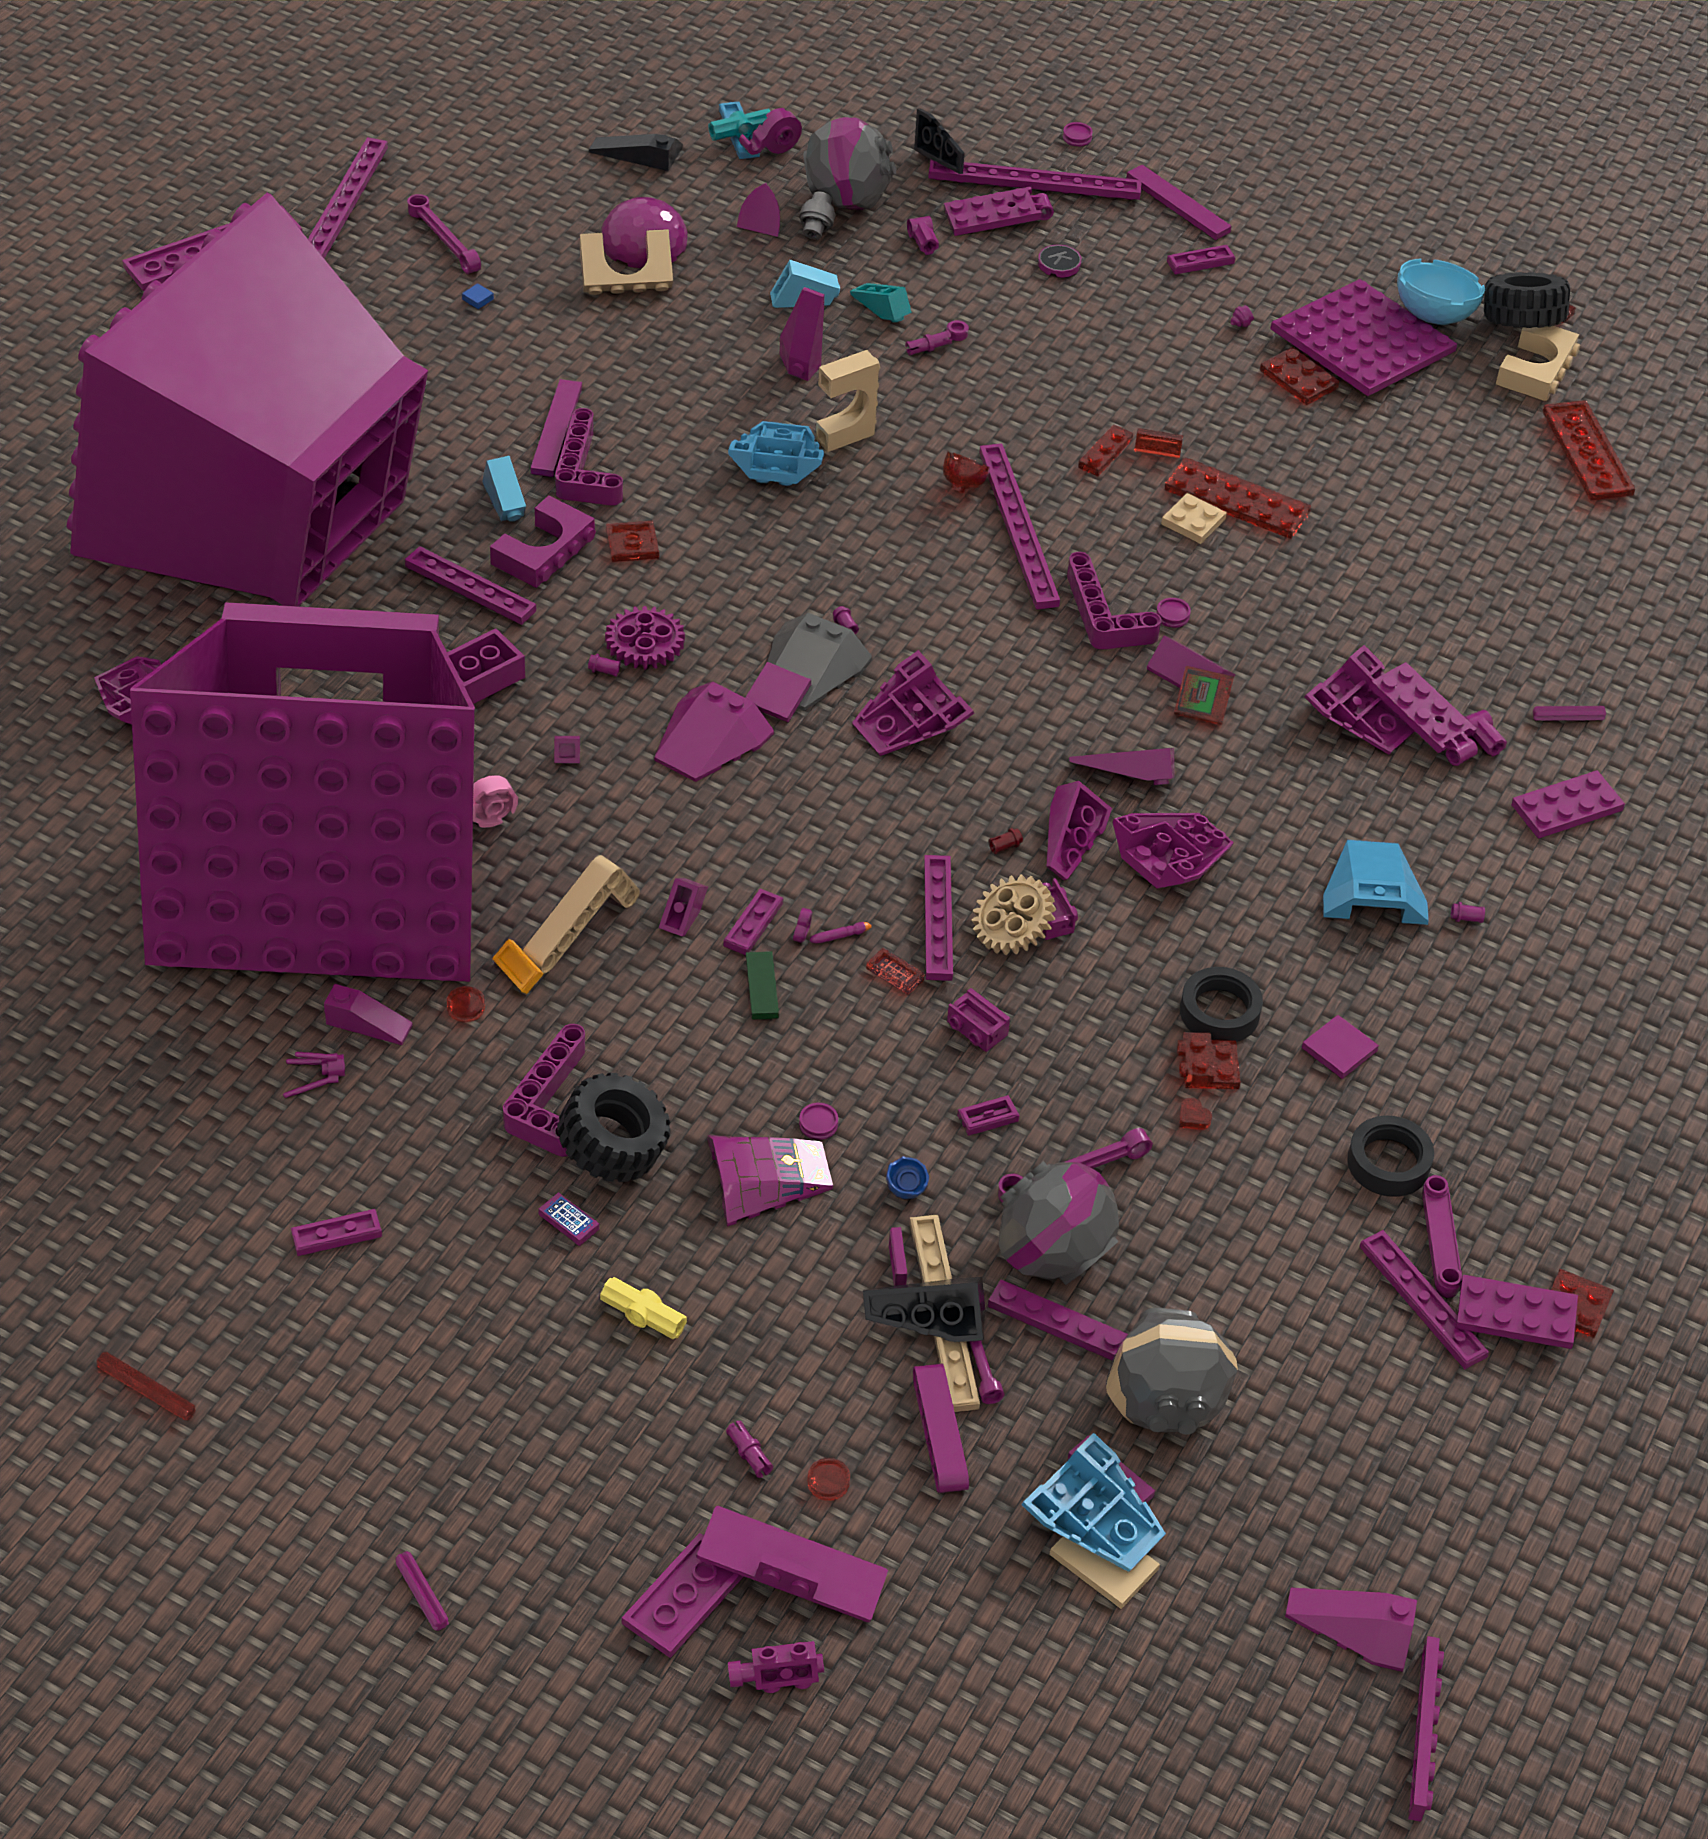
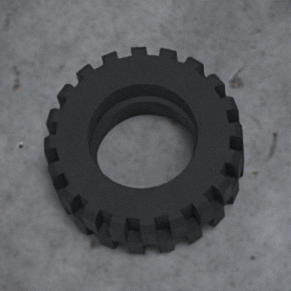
(1526, 299)
(596, 1147)

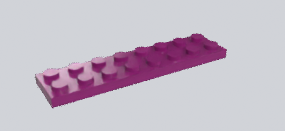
(159, 262)

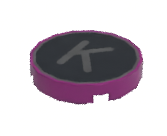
(1059, 260)

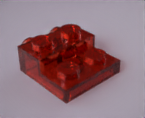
(1208, 1062)

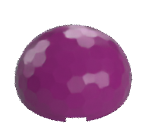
(627, 226)

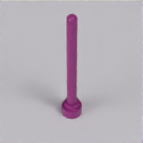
(990, 1389)

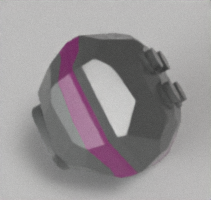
(849, 163)
(1058, 1221)

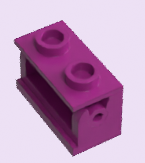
(1064, 915)
(978, 1020)

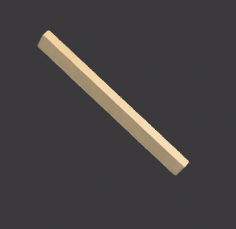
(954, 1355)

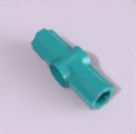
(737, 124)

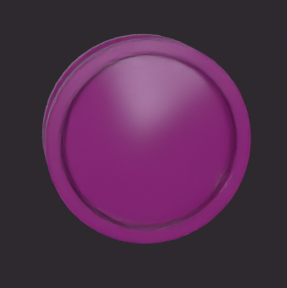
(1077, 134)
(1173, 612)
(818, 1121)

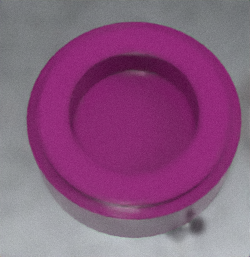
(958, 330)

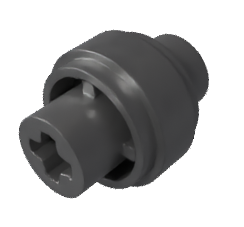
(817, 215)

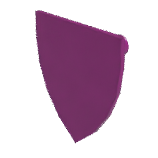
(760, 212)

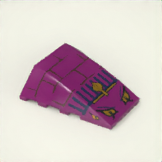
(767, 1172)

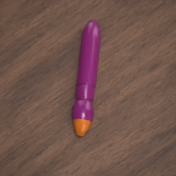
(857, 928)

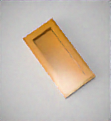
(517, 966)

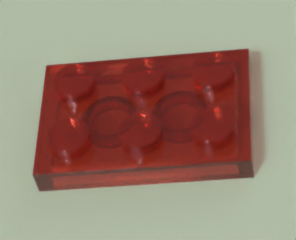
(1299, 376)

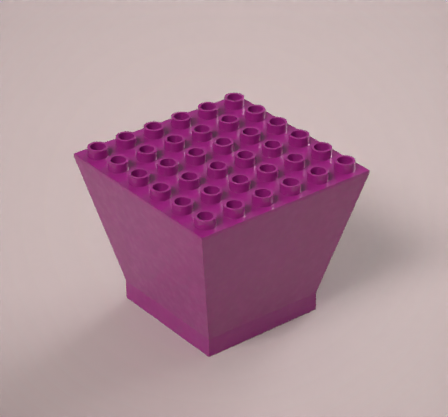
(235, 416)
(305, 822)

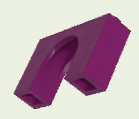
(538, 563)

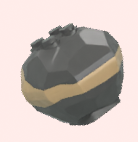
(1171, 1372)

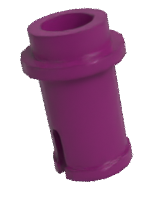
(843, 617)
(604, 665)
(1467, 913)

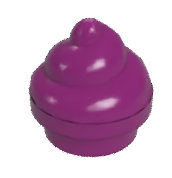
(1242, 316)

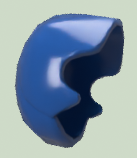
(907, 1178)

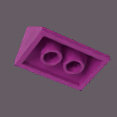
(1173, 657)

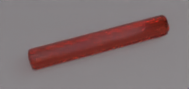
(146, 1386)

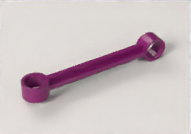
(419, 207)
(1133, 1144)

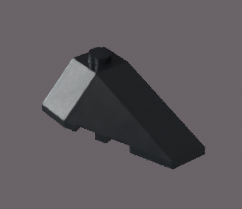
(936, 142)
(645, 149)
(937, 1308)

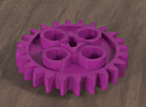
(644, 637)

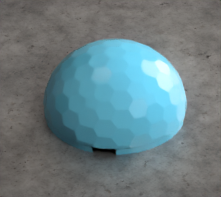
(1439, 291)

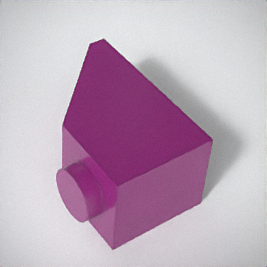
(682, 906)

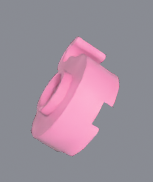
(492, 801)

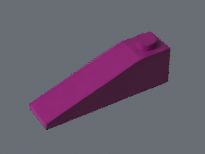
(1074, 823)

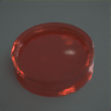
(465, 1004)
(828, 1479)

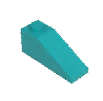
(884, 300)

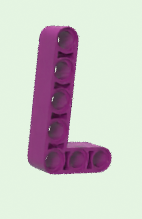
(578, 484)
(1102, 628)
(524, 1108)

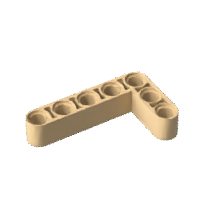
(576, 909)

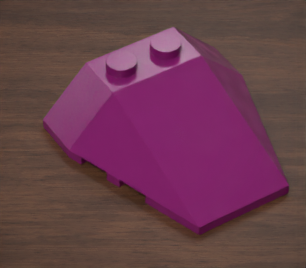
(116, 685)
(1354, 706)
(910, 708)
(709, 730)

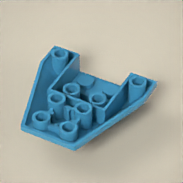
(1375, 877)

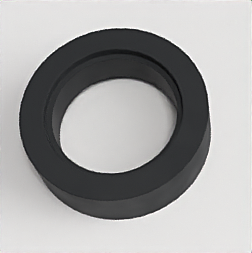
(1224, 980)
(1382, 1181)

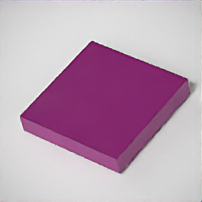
(778, 691)
(1340, 1046)

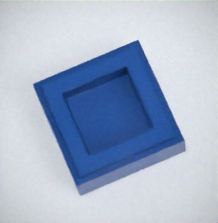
(477, 296)

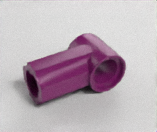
(922, 230)
(1486, 734)

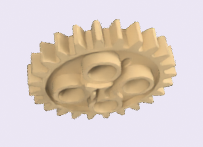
(1015, 898)

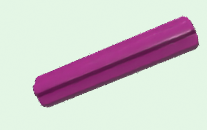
(1569, 713)
(422, 1591)

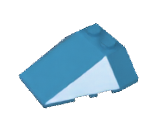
(777, 453)
(1097, 1506)

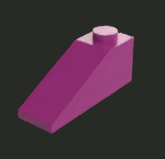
(361, 1014)

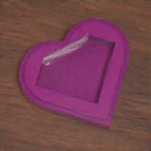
(803, 925)

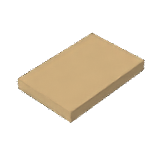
(1103, 1575)

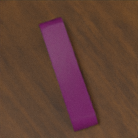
(940, 1428)

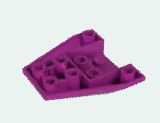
(1169, 846)

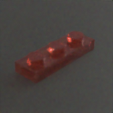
(1105, 450)

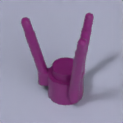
(331, 1065)

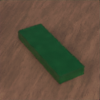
(762, 985)

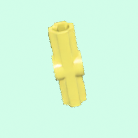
(643, 1308)

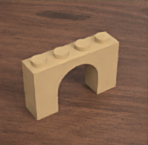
(599, 277)
(1540, 378)
(859, 418)

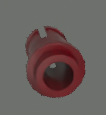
(1006, 840)

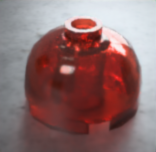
(964, 472)

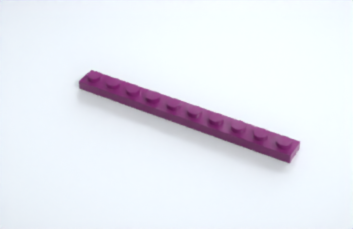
(1040, 180)
(347, 194)
(1019, 527)

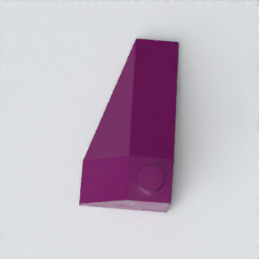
(803, 335)
(1143, 764)
(1365, 1622)

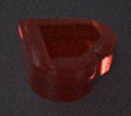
(1194, 1115)

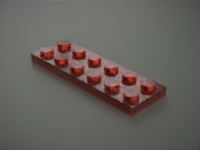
(1588, 450)
(1239, 497)

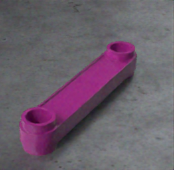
(1442, 1236)

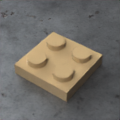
(1193, 518)

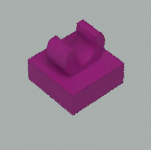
(567, 749)

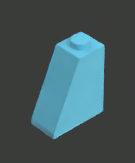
(796, 277)
(504, 489)

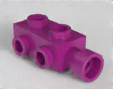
(779, 1667)

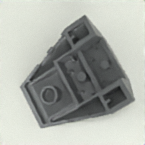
(818, 652)

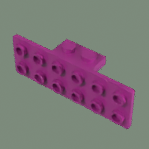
(792, 1564)

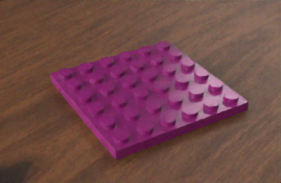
(1363, 337)

